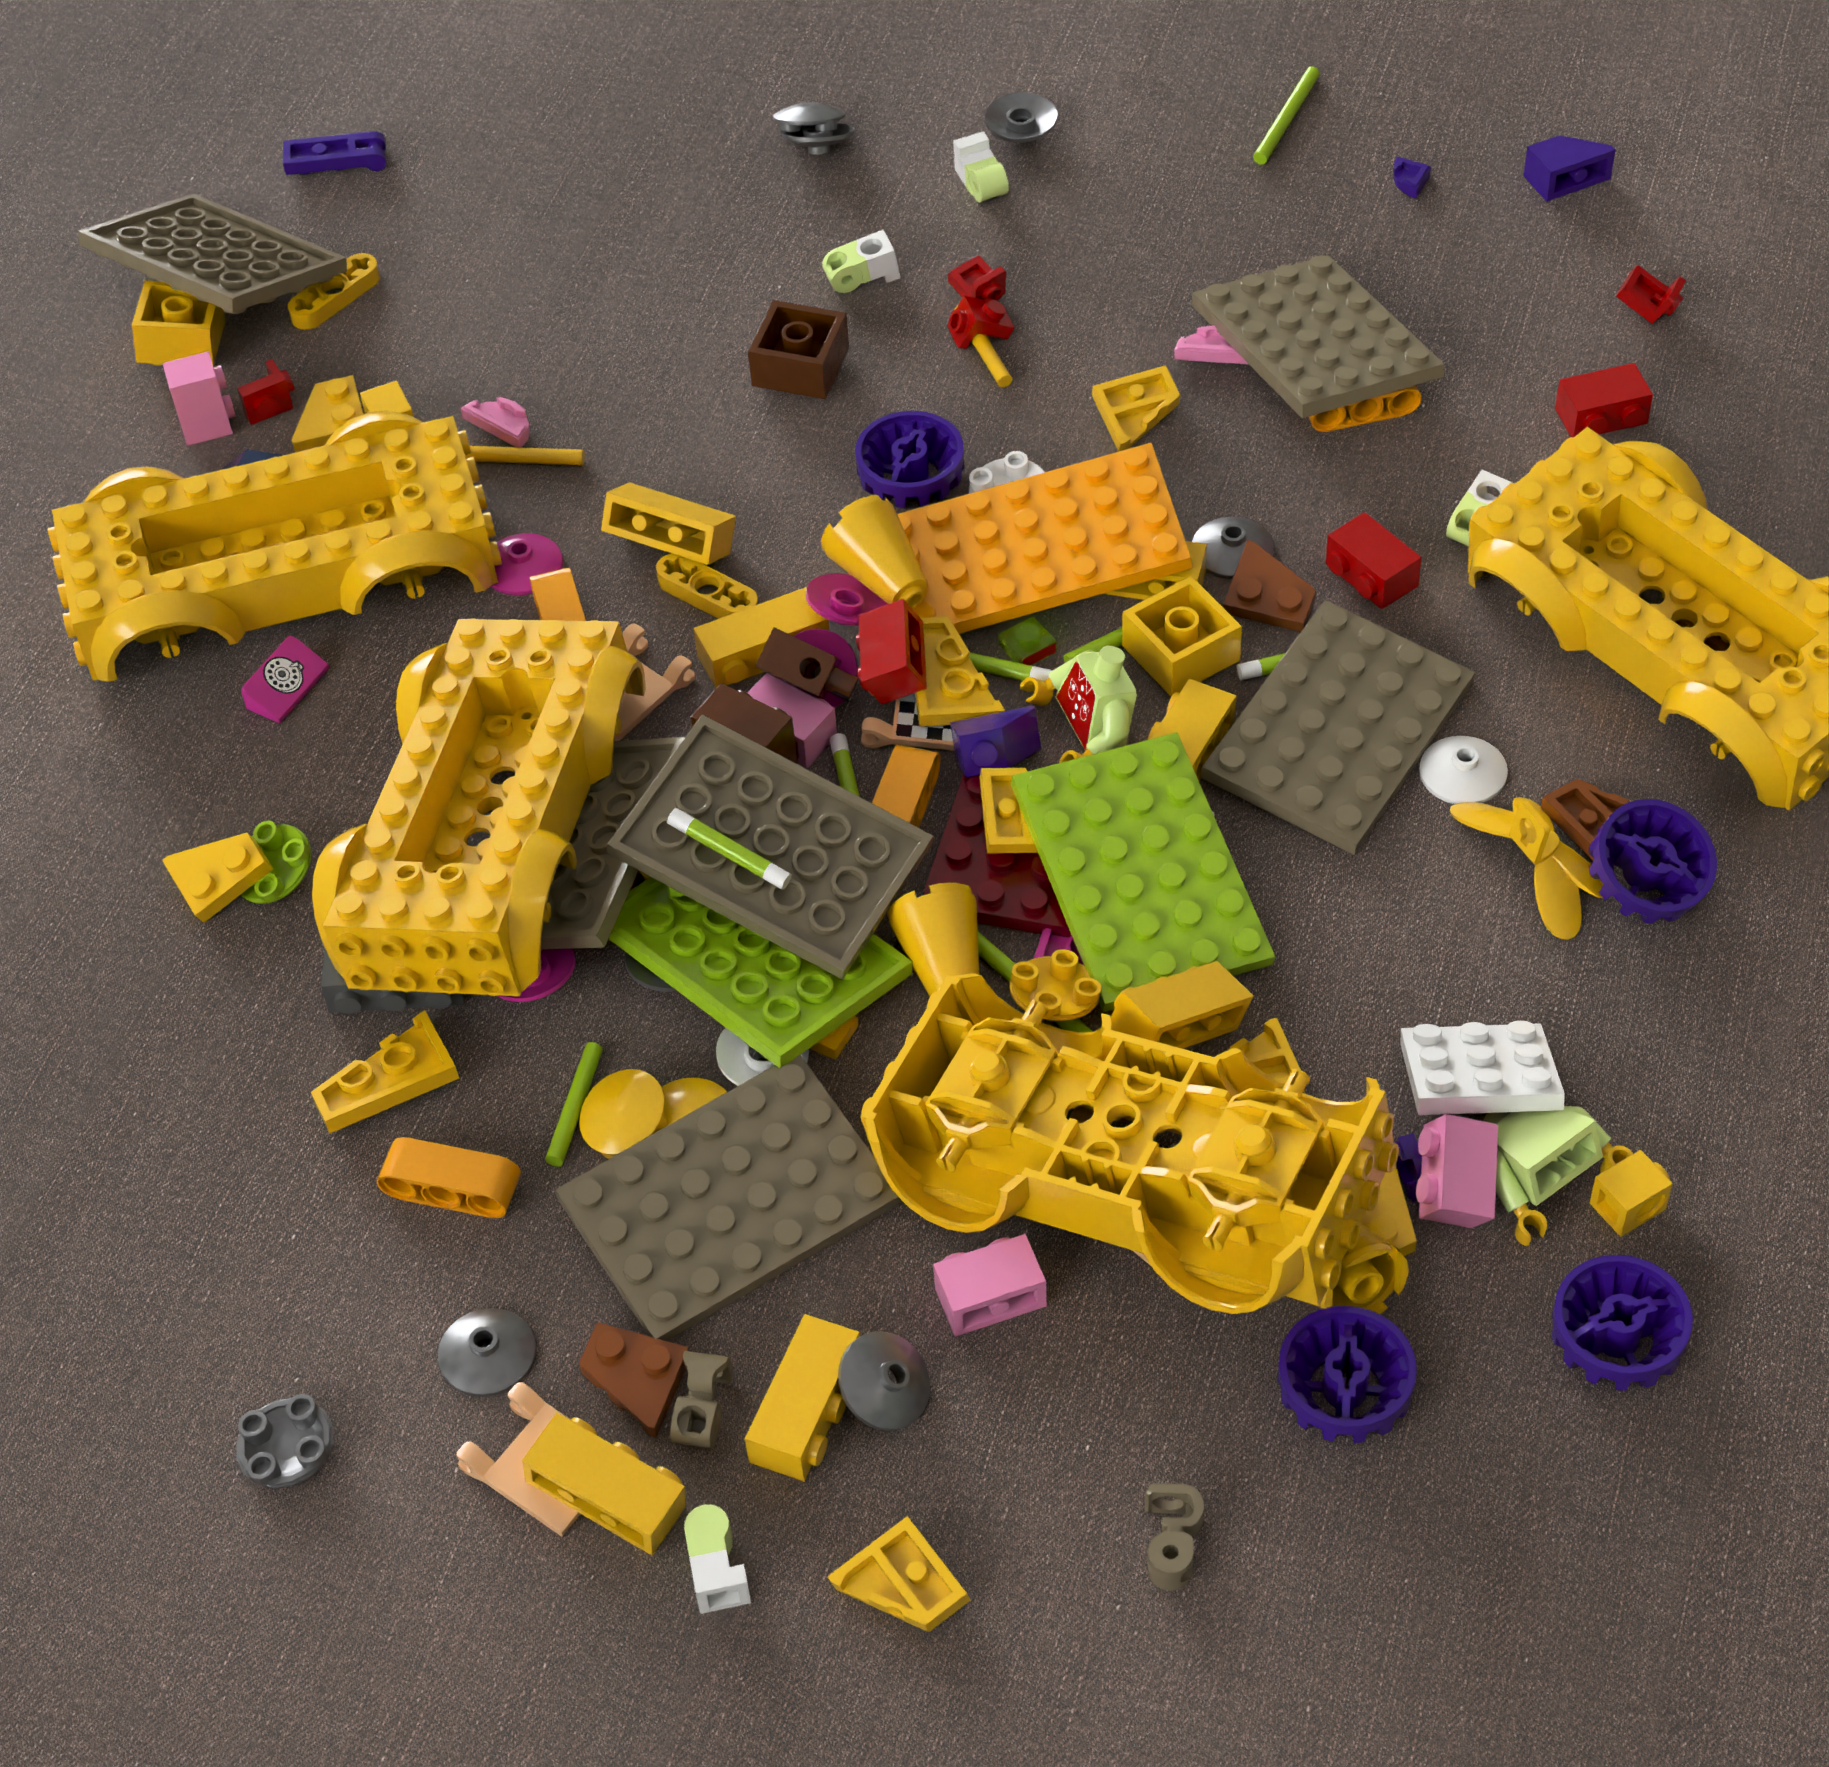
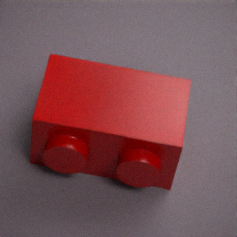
(1604, 400)
(1373, 560)
(891, 652)

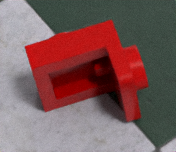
(978, 280)
(1649, 295)
(979, 317)
(267, 395)

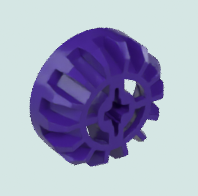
(908, 444)
(1658, 850)
(1631, 1303)
(1362, 1344)

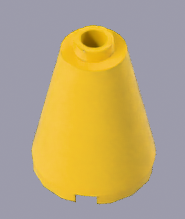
(876, 550)
(938, 932)
(1368, 1274)

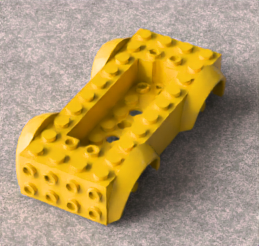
(1632, 518)
(270, 537)
(406, 893)
(1229, 1217)

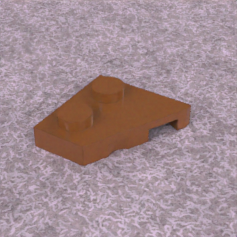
(1268, 591)
(1581, 810)
(634, 1372)

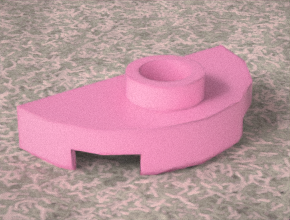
(1206, 346)
(500, 418)

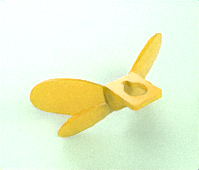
(1557, 868)

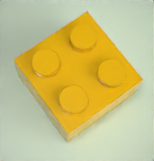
(174, 325)
(1181, 635)

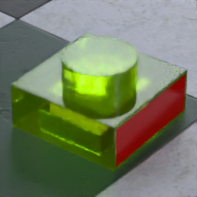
(1027, 642)

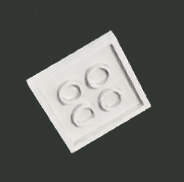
(1481, 1068)

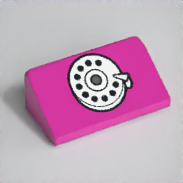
(283, 680)

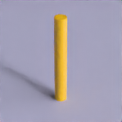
(991, 359)
(527, 455)

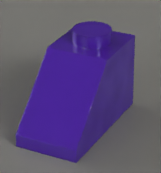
(1567, 165)
(995, 740)

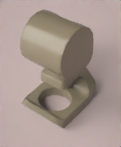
(698, 1416)
(1173, 1549)

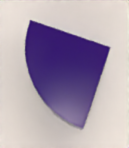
(1410, 176)
(1409, 1164)

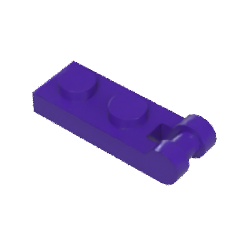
(335, 153)

